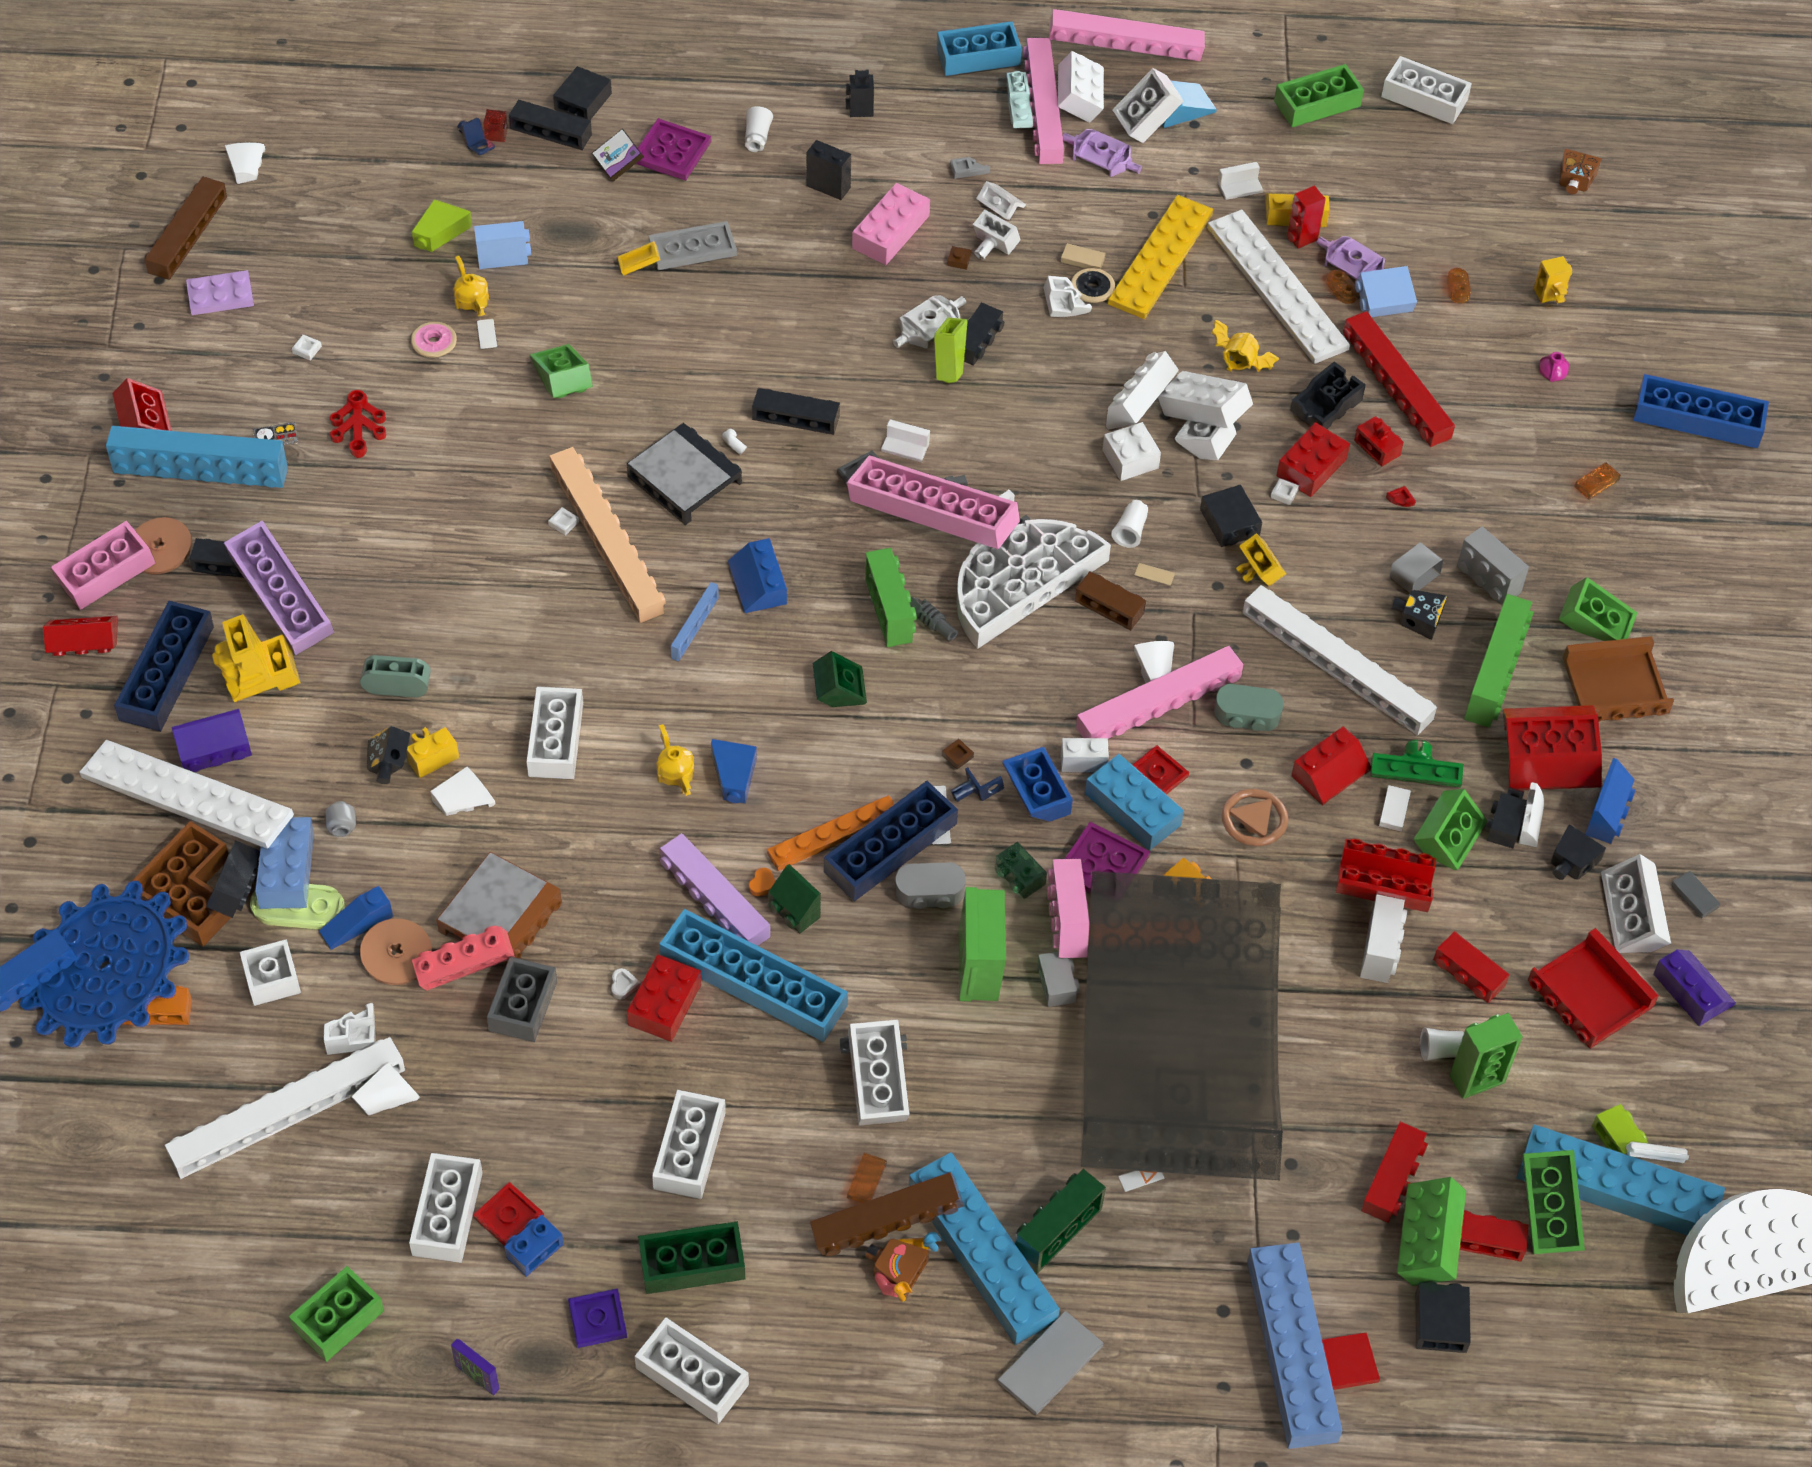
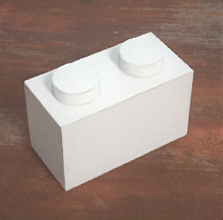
(1083, 754)

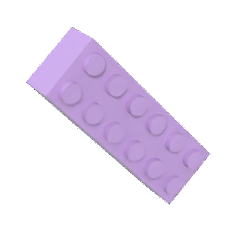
(279, 587)

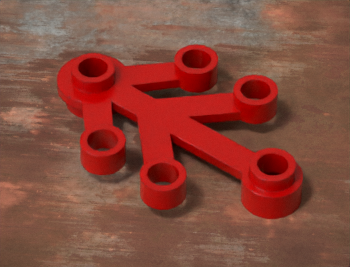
(357, 401)

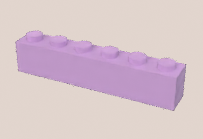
(713, 890)

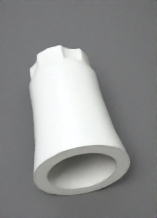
(757, 127)
(1130, 526)
(1439, 1043)

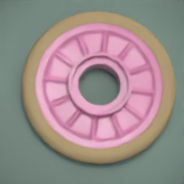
(421, 336)

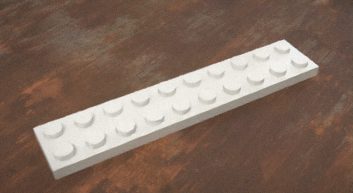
(1278, 286)
(187, 793)

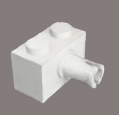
(995, 234)

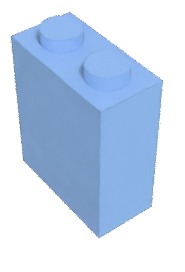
(502, 244)
(1386, 291)

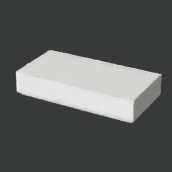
(1394, 808)

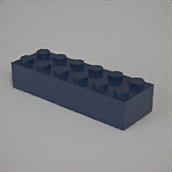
(164, 666)
(890, 840)

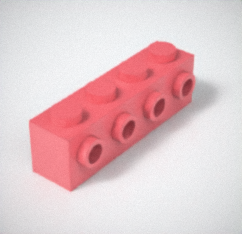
(463, 957)

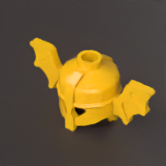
(470, 290)
(1241, 348)
(674, 764)

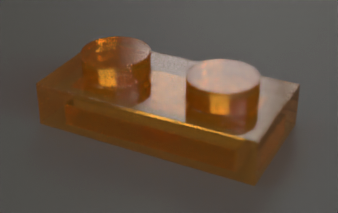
(1597, 480)

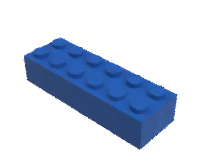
(1701, 411)

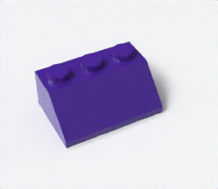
(212, 741)
(1692, 986)

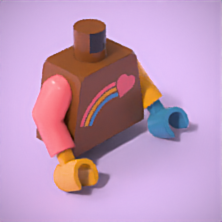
(901, 1263)

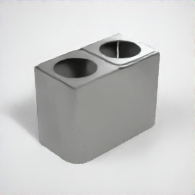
(1415, 568)

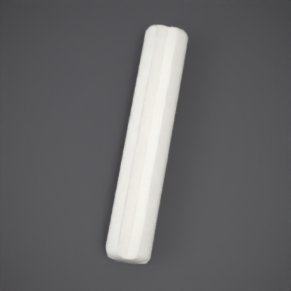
(1657, 1152)

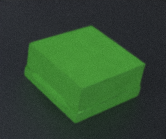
(982, 944)

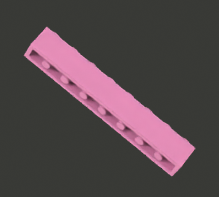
(1126, 35)
(1044, 101)
(1160, 695)

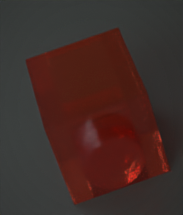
(495, 125)

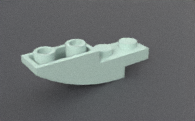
(1019, 100)

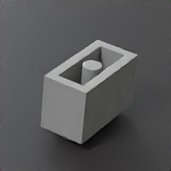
(1057, 979)

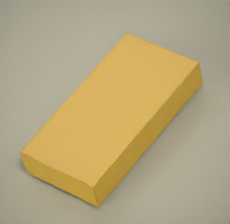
(638, 258)

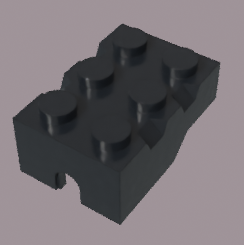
(1328, 396)

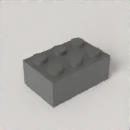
(522, 999)

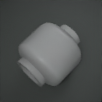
(340, 819)

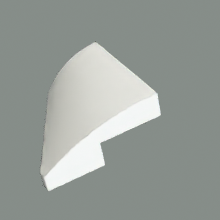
(245, 160)
(1063, 298)
(1154, 658)
(461, 793)
(351, 1032)
(384, 1091)

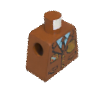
(1578, 171)

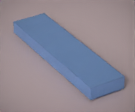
(694, 621)

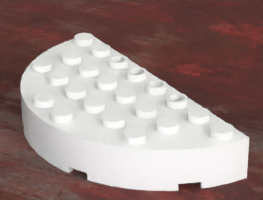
(1023, 574)
(1745, 1250)

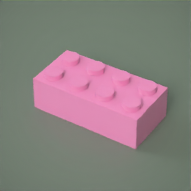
(891, 224)
(103, 565)
(1068, 908)

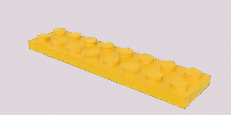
(1160, 257)

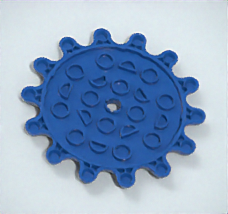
(140, 957)

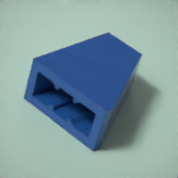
(734, 768)

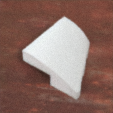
(1533, 817)

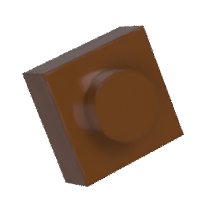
(959, 257)
(957, 754)

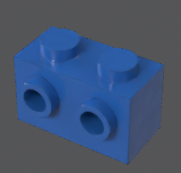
(533, 1245)

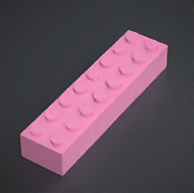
(933, 502)

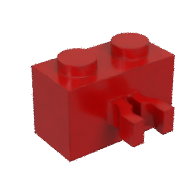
(1379, 440)

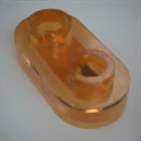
(1457, 281)
(1342, 286)

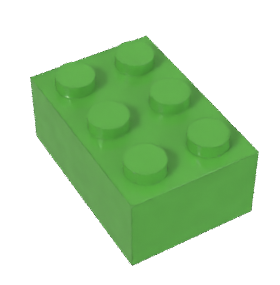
(336, 1313)

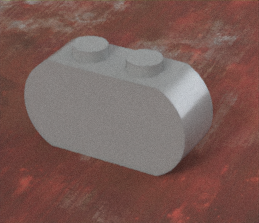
(930, 885)

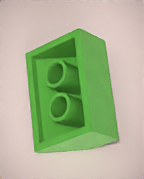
(1451, 828)

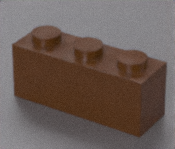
(1110, 600)

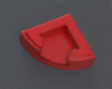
(1401, 497)

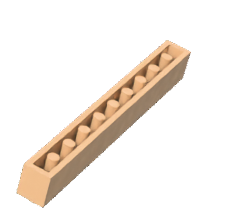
(607, 535)

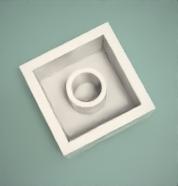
(1131, 451)
(270, 972)

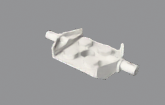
(920, 330)

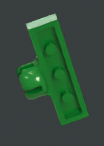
(1417, 766)

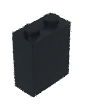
(582, 93)
(828, 170)
(1230, 515)
(1442, 1317)

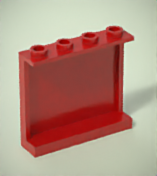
(1593, 989)

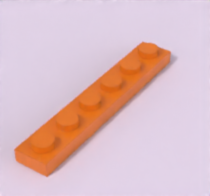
(827, 834)

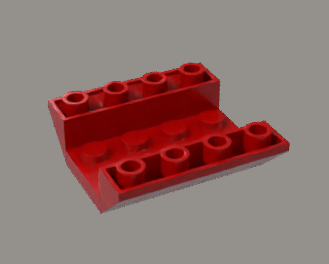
(1553, 747)
(1387, 872)

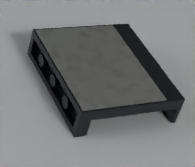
(682, 471)

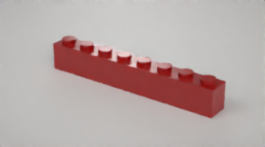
(1398, 379)

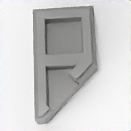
(967, 167)

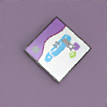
(617, 155)

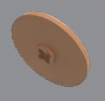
(175, 540)
(378, 946)

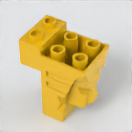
(252, 664)

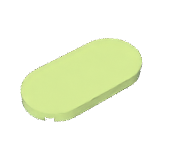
(320, 909)

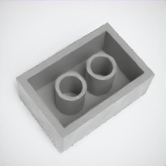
(1492, 565)

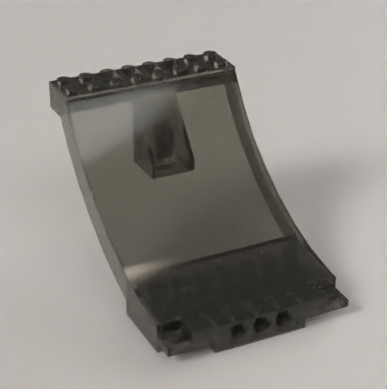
(1182, 1027)

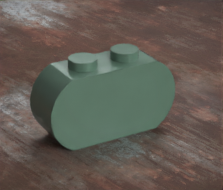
(395, 676)
(1248, 707)

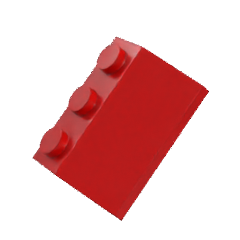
(140, 406)
(81, 635)
(1331, 765)

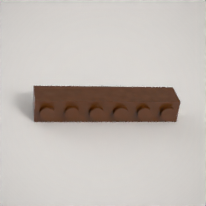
(185, 228)
(887, 1214)

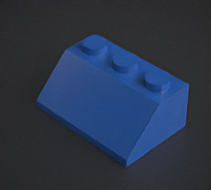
(758, 576)
(1039, 785)
(1611, 804)

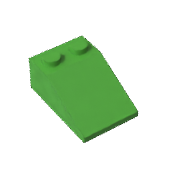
(562, 370)
(1597, 612)

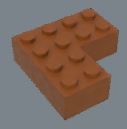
(182, 872)

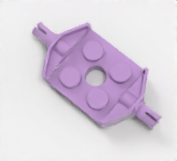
(1114, 158)
(1341, 253)

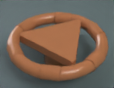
(1254, 817)

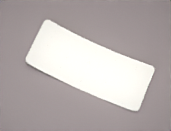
(487, 333)

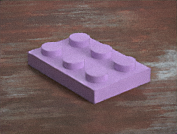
(219, 292)

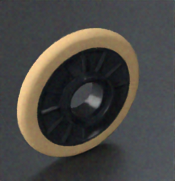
(1105, 284)

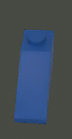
(357, 917)

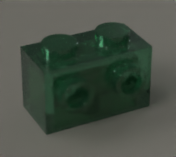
(1020, 870)

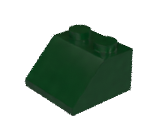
(839, 681)
(795, 900)

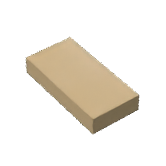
(1082, 257)

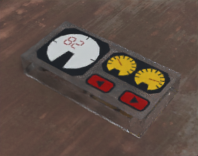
(284, 432)

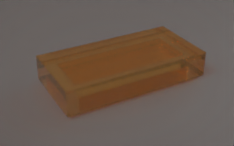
(866, 1178)

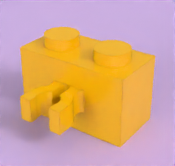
(1553, 280)
(1260, 561)
(432, 751)

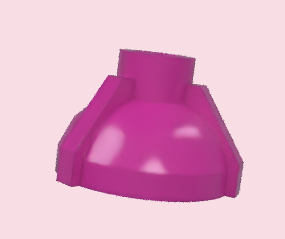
(1554, 366)

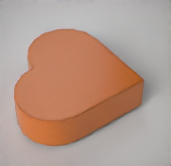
(762, 882)

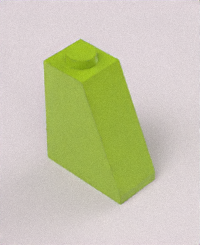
(440, 225)
(950, 349)

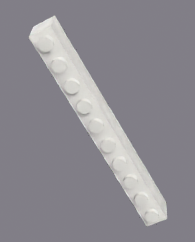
(1339, 660)
(280, 1109)

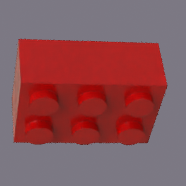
(1313, 459)
(664, 998)

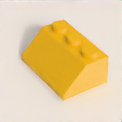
(1280, 206)

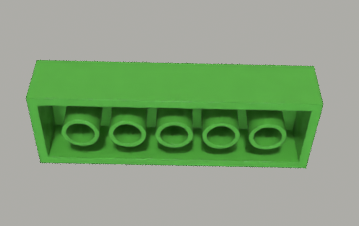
(1500, 661)

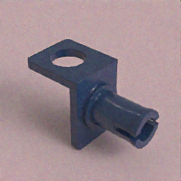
(475, 136)
(972, 786)

